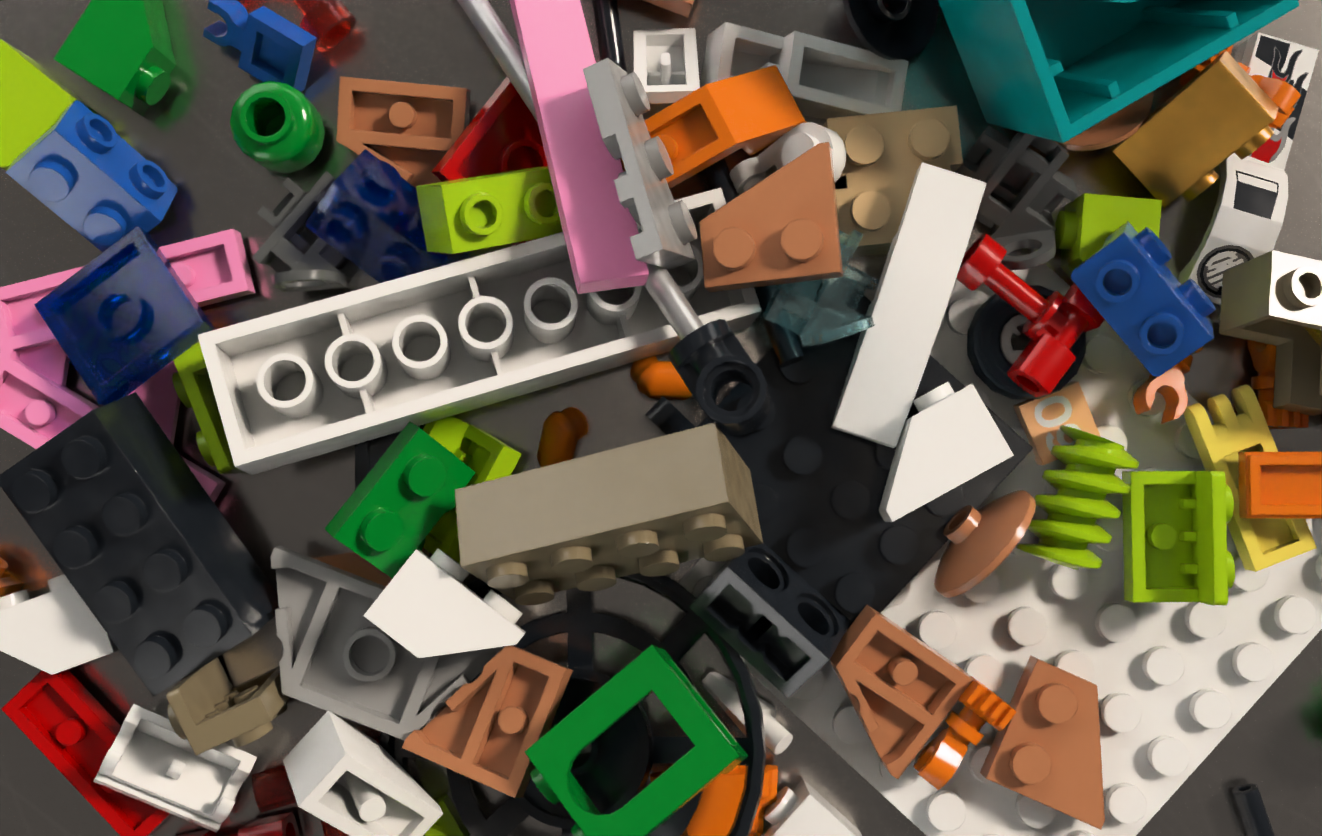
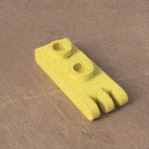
(1257, 540)

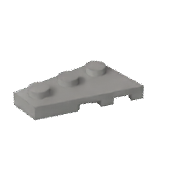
(643, 187)

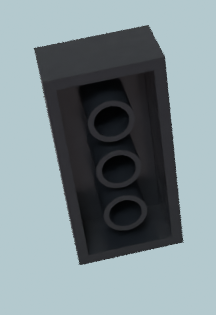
(141, 542)

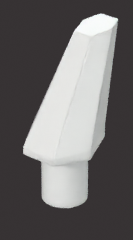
(726, 695)

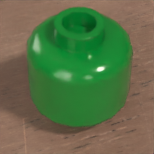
(277, 127)

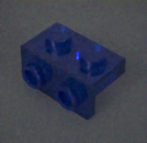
(374, 221)

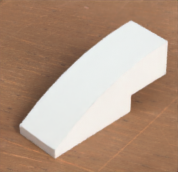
(821, 74)

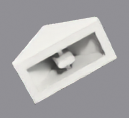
(666, 65)

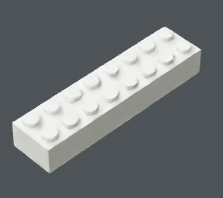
(438, 346)

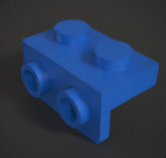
(93, 178)
(1145, 300)

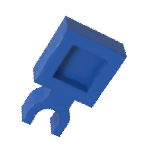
(268, 42)

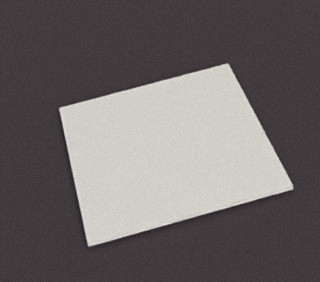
(1163, 671)

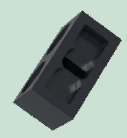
(771, 617)

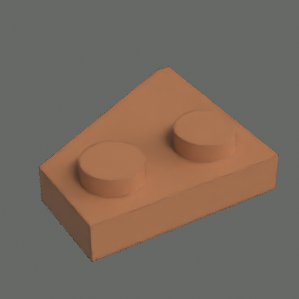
(402, 123)
(776, 229)
(895, 686)
(495, 721)
(1052, 743)

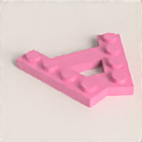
(35, 366)

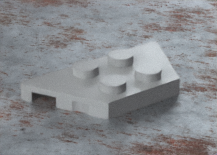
(346, 661)

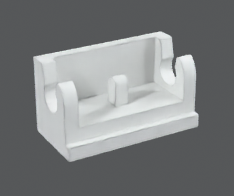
(164, 772)

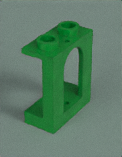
(713, 754)

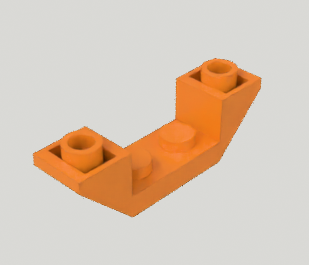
(722, 118)

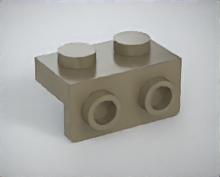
(213, 712)

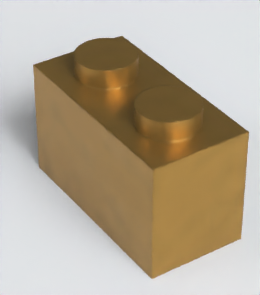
(1197, 130)

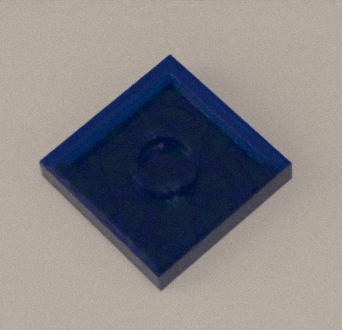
(123, 316)

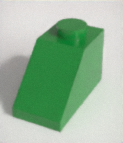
(122, 51)

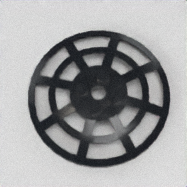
(627, 749)

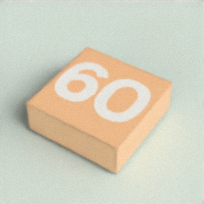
(1044, 416)

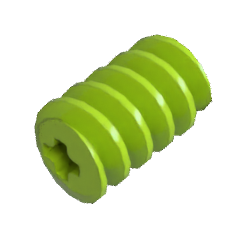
(1079, 500)

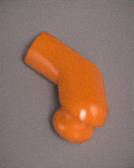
(658, 379)
(561, 435)

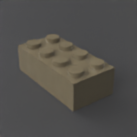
(609, 516)

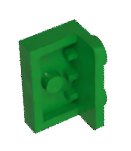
(400, 500)

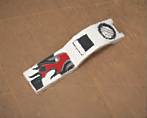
(1255, 188)

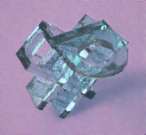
(831, 311)

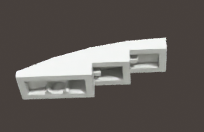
(909, 304)

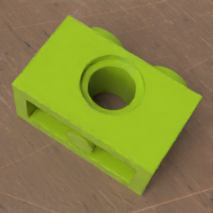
(488, 210)

